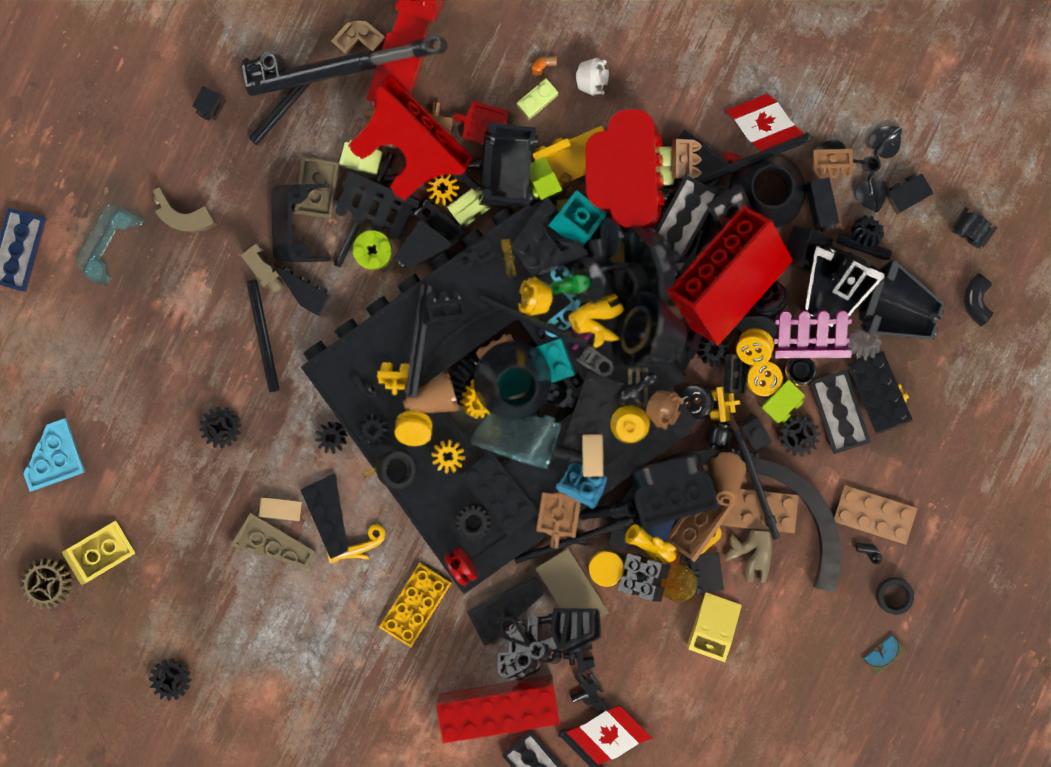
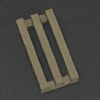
(645, 369)

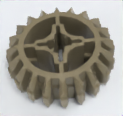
(41, 578)

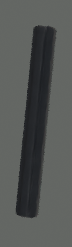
(277, 113)

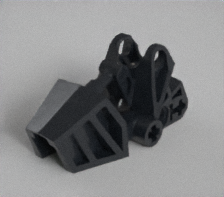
(570, 631)

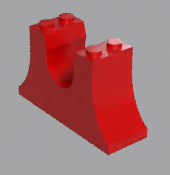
(406, 124)

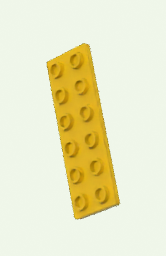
(566, 155)

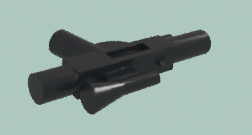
(589, 693)

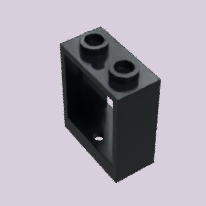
(822, 204)

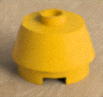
(535, 297)
(629, 424)

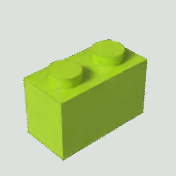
(782, 402)

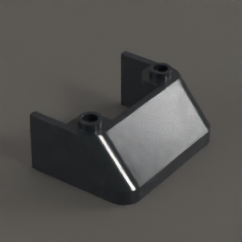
(281, 200)

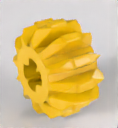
(448, 184)
(450, 462)

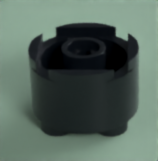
(974, 228)

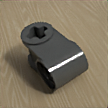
(594, 360)

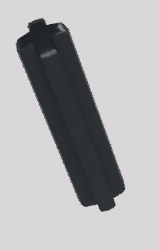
(876, 251)

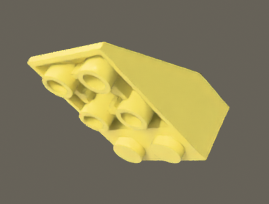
(714, 627)

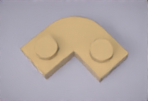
(358, 31)

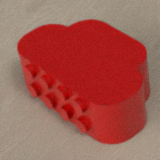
(625, 169)

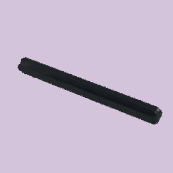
(263, 336)
(418, 344)

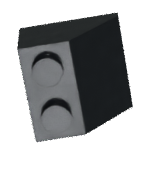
(802, 245)

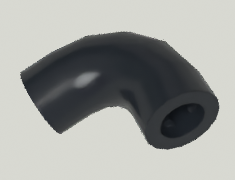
(974, 299)

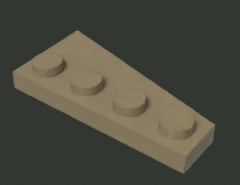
(265, 539)

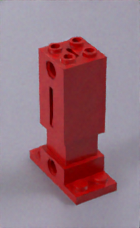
(411, 24)

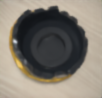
(800, 370)

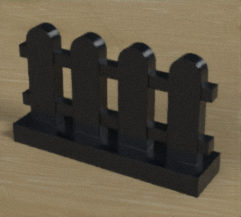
(369, 194)

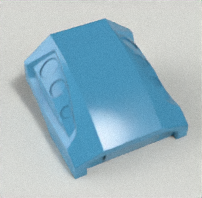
(583, 489)

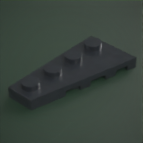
(326, 511)
(511, 603)

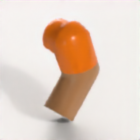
(541, 63)

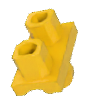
(392, 379)
(723, 413)

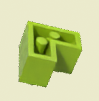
(543, 180)

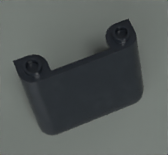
(506, 165)

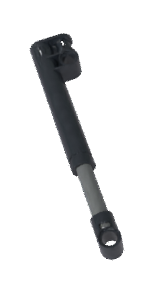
(264, 78)

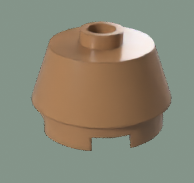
(663, 408)

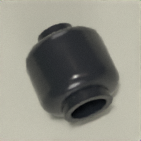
(719, 434)

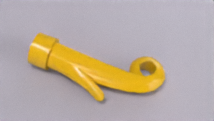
(356, 550)

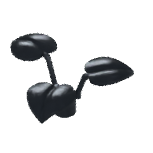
(886, 143)

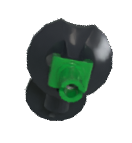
(586, 273)

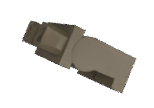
(265, 272)

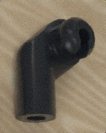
(871, 551)

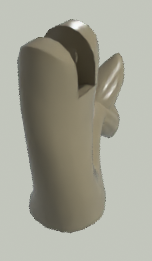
(761, 557)

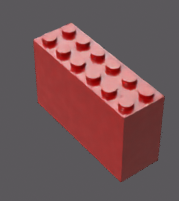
(730, 275)
(497, 709)

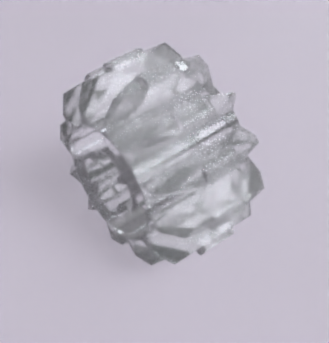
(858, 346)

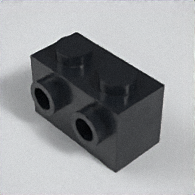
(909, 193)
(848, 275)

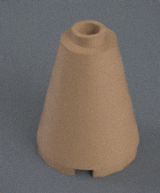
(433, 397)
(727, 476)

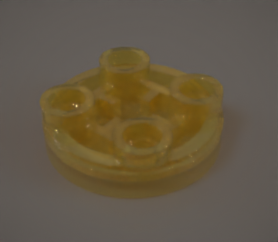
(680, 583)

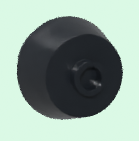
(772, 301)

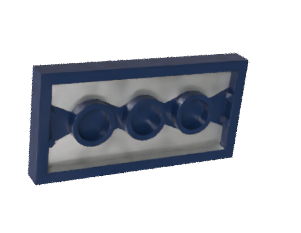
(19, 247)

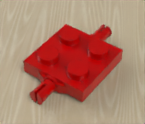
(478, 119)

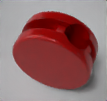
(461, 566)

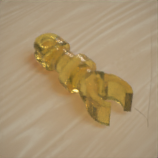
(507, 250)

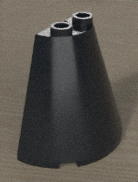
(819, 294)
(901, 306)

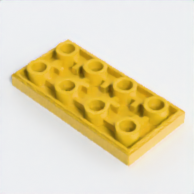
(415, 604)

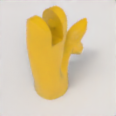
(582, 318)
(652, 546)

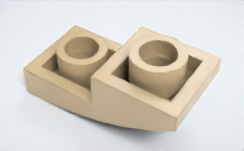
(592, 455)
(280, 509)

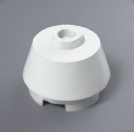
(592, 76)

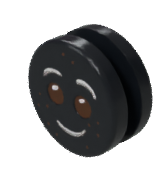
(698, 400)

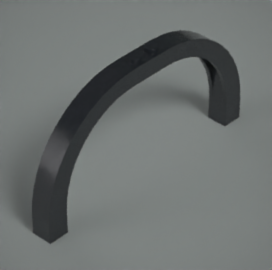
(829, 538)

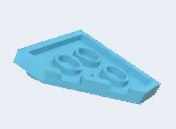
(54, 457)

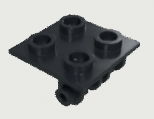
(707, 572)

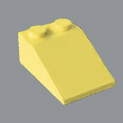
(98, 553)

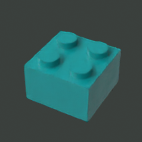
(577, 219)

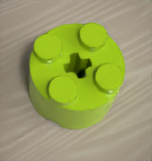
(373, 261)

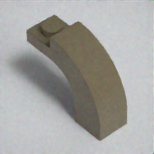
(190, 223)

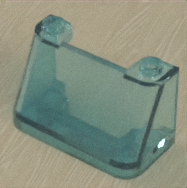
(89, 258)
(522, 439)

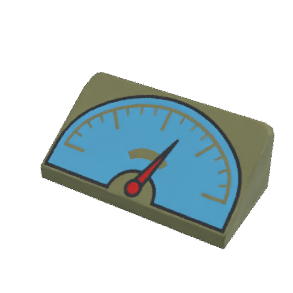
(884, 654)

